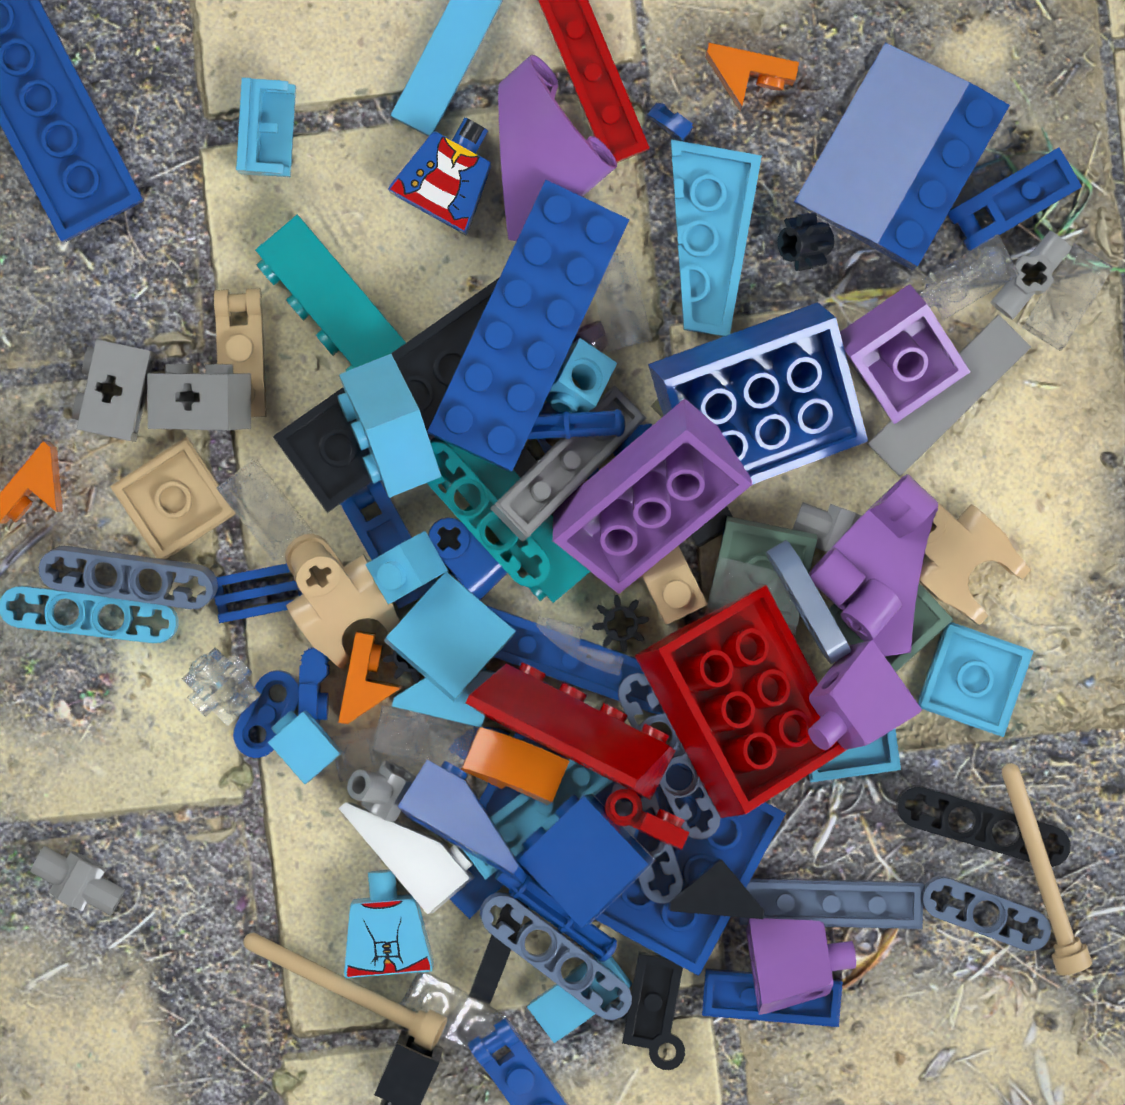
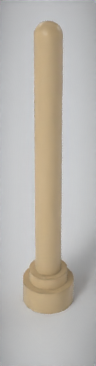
(1069, 953)
(423, 1026)

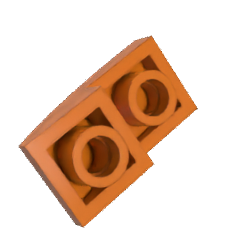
(515, 764)

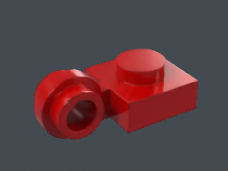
(662, 827)

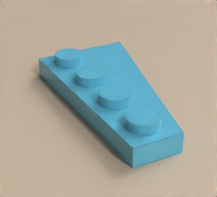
(712, 222)

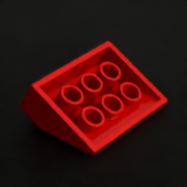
(739, 701)
(574, 728)

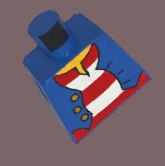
(446, 176)

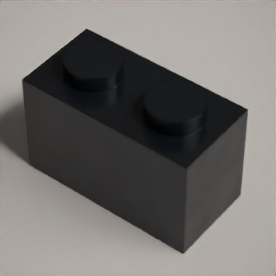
(407, 1072)

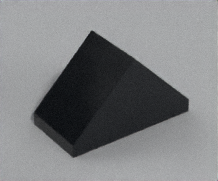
(717, 893)

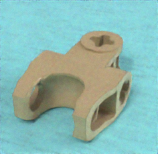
(957, 549)
(332, 595)

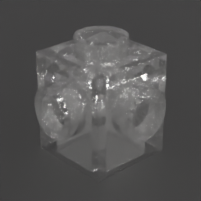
(220, 685)

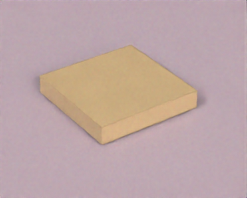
(173, 499)

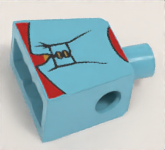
(386, 932)

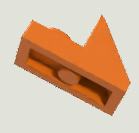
(737, 65)
(37, 475)
(359, 691)

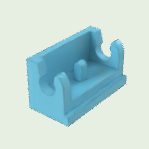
(266, 127)

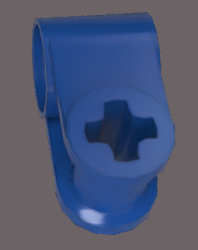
(470, 561)

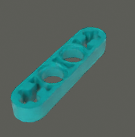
(479, 518)

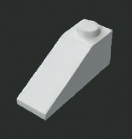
(418, 861)

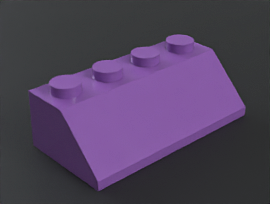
(650, 497)

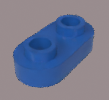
(265, 713)

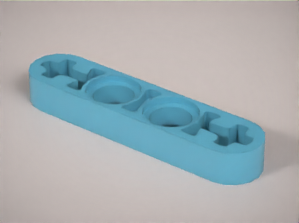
(88, 618)

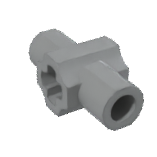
(1046, 257)
(827, 525)
(381, 790)
(77, 880)

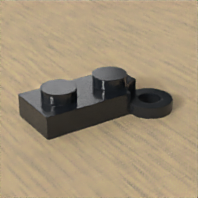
(653, 1008)

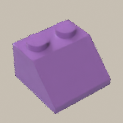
(902, 353)

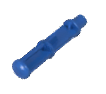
(578, 425)
(542, 903)

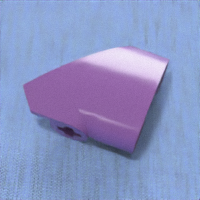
(541, 143)
(878, 567)

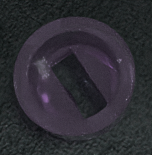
(593, 334)

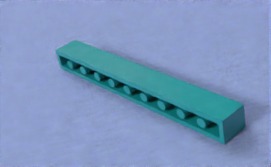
(362, 335)

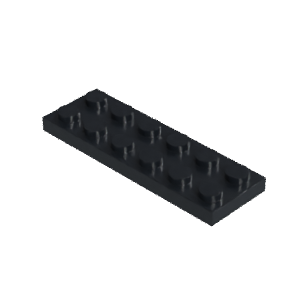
(323, 441)

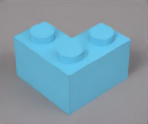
(388, 426)

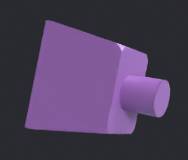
(859, 700)
(793, 961)

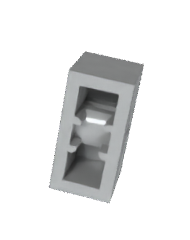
(176, 403)
(124, 414)

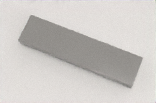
(988, 360)
(562, 470)

